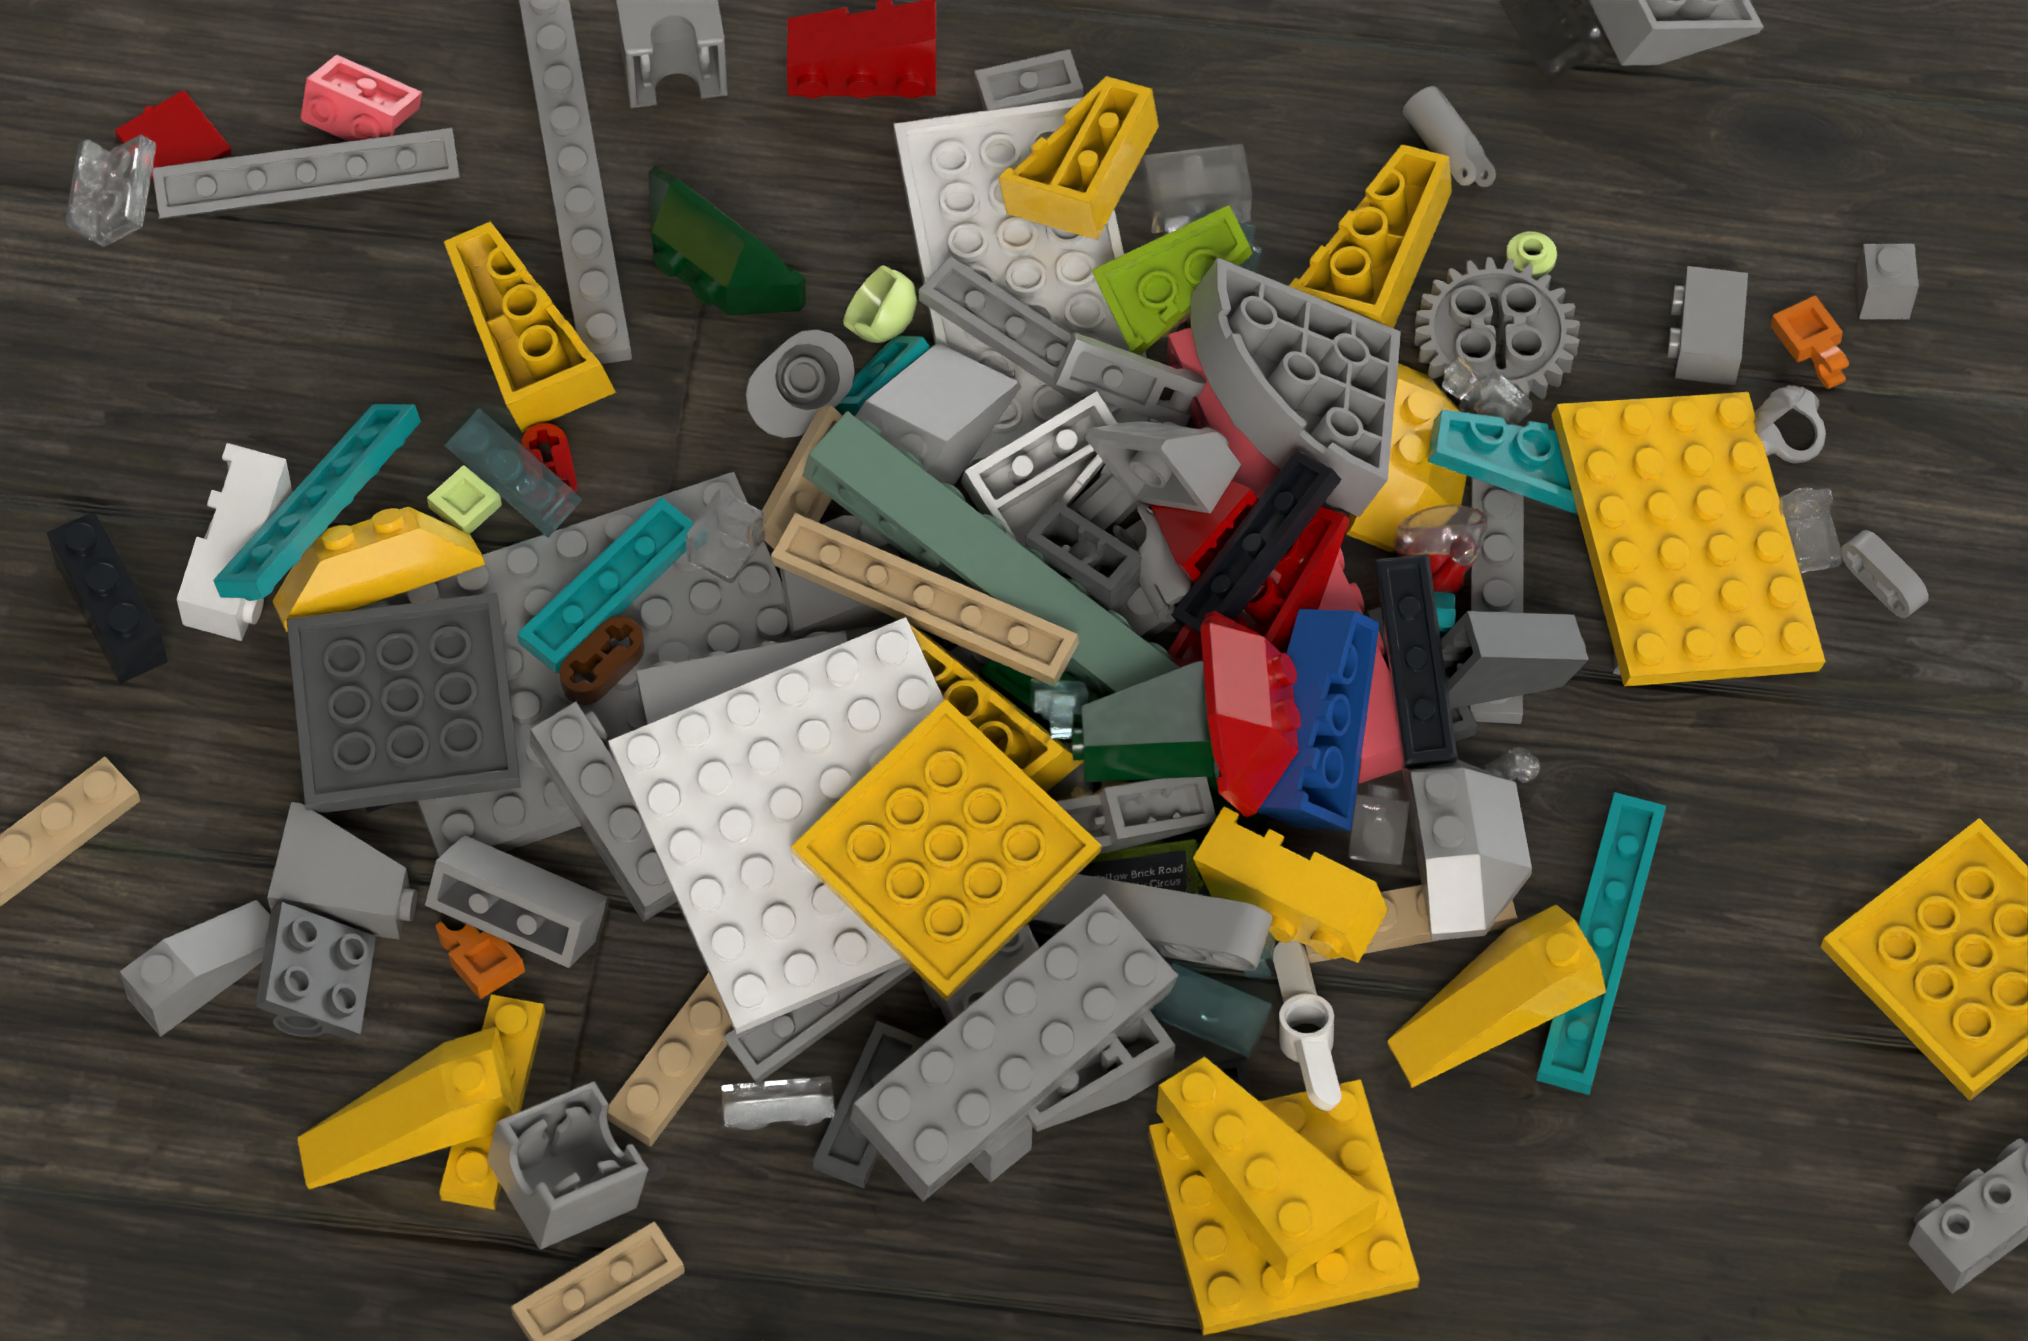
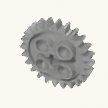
(1543, 330)

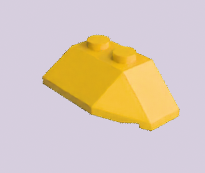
(1412, 480)
(374, 562)

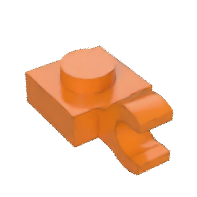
(1811, 332)

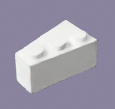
(250, 496)

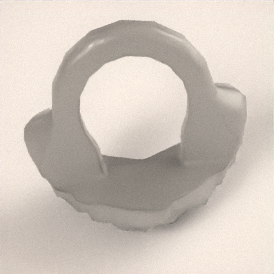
(1776, 406)

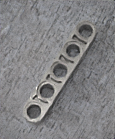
(1170, 920)

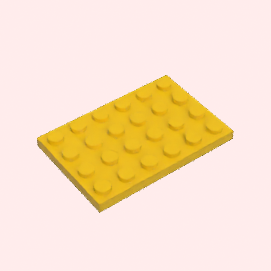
(1687, 539)

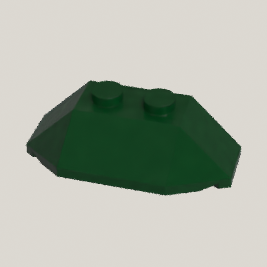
(717, 254)

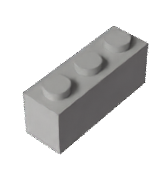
(516, 901)

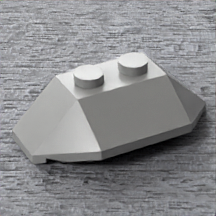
(1466, 845)

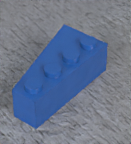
(1332, 693)

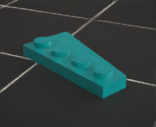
(1503, 455)

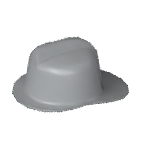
(797, 380)

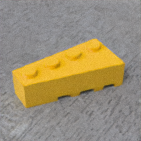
(529, 343)
(1001, 721)

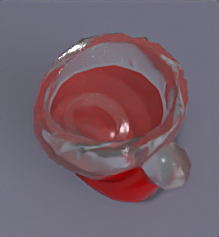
(1450, 538)

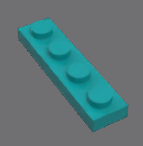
(607, 584)

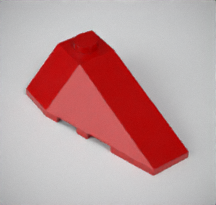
(1292, 585)

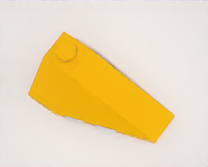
(1507, 990)
(425, 1107)

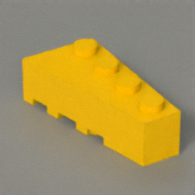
(1384, 240)
(1267, 1174)

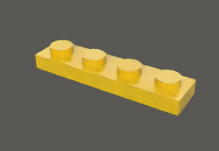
(467, 1173)

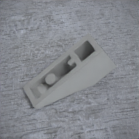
(195, 965)
(1114, 1075)

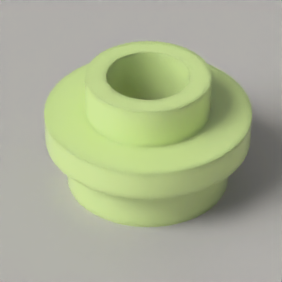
(1536, 242)

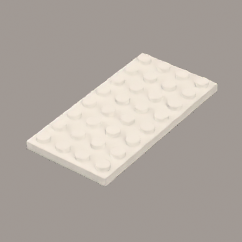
(960, 212)

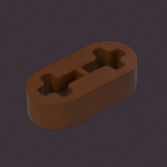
(596, 655)

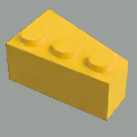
(1308, 899)

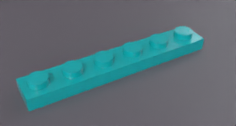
(317, 502)
(1608, 925)

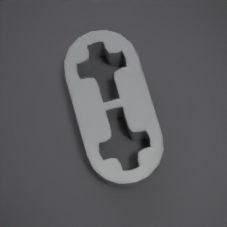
(1884, 573)

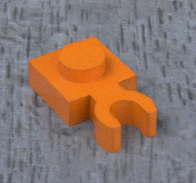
(480, 958)

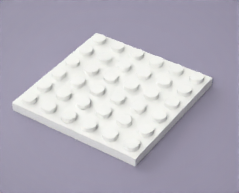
(742, 782)

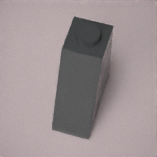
(1510, 655)

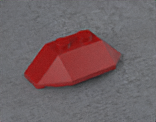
(1248, 710)

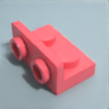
(356, 101)

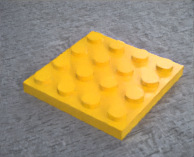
(946, 849)
(1949, 957)
(1226, 1269)

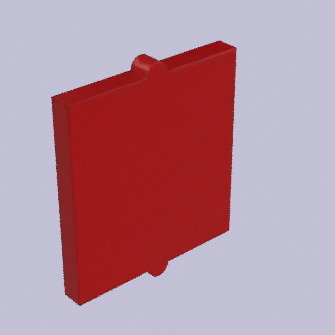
(179, 133)

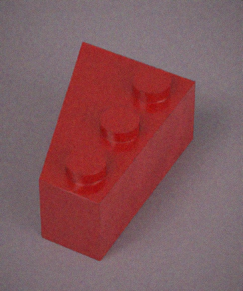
(864, 52)

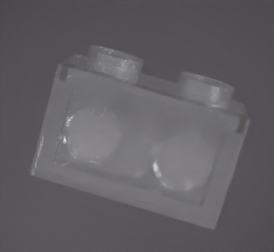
(110, 189)

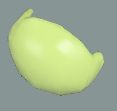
(881, 306)

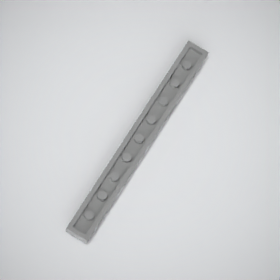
(575, 179)

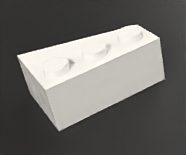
(1039, 468)

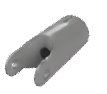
(1448, 135)
(1159, 575)

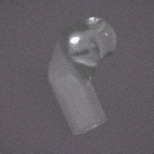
(1515, 764)

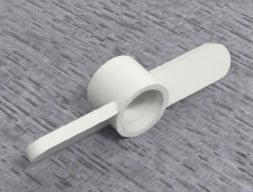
(1301, 1007)

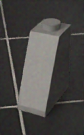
(340, 877)

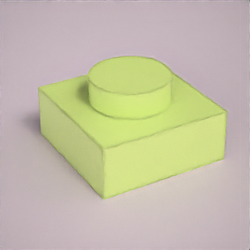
(464, 500)

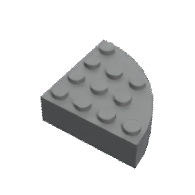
(1300, 376)

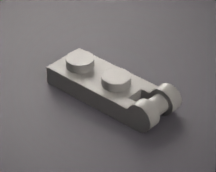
(1128, 380)

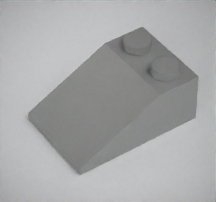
(1671, 29)
(941, 409)

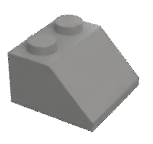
(1167, 462)
(819, 609)

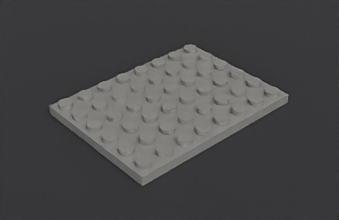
(680, 619)

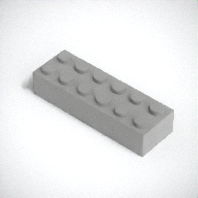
(1013, 1047)

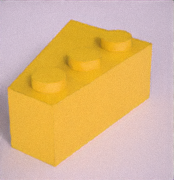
(1086, 163)

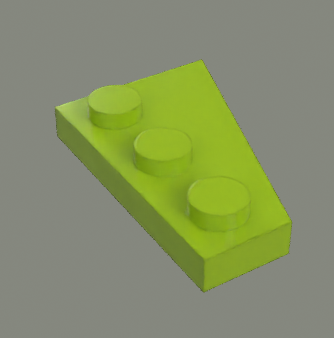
(1155, 282)

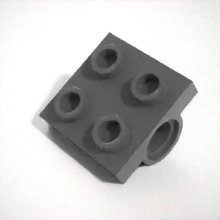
(314, 974)

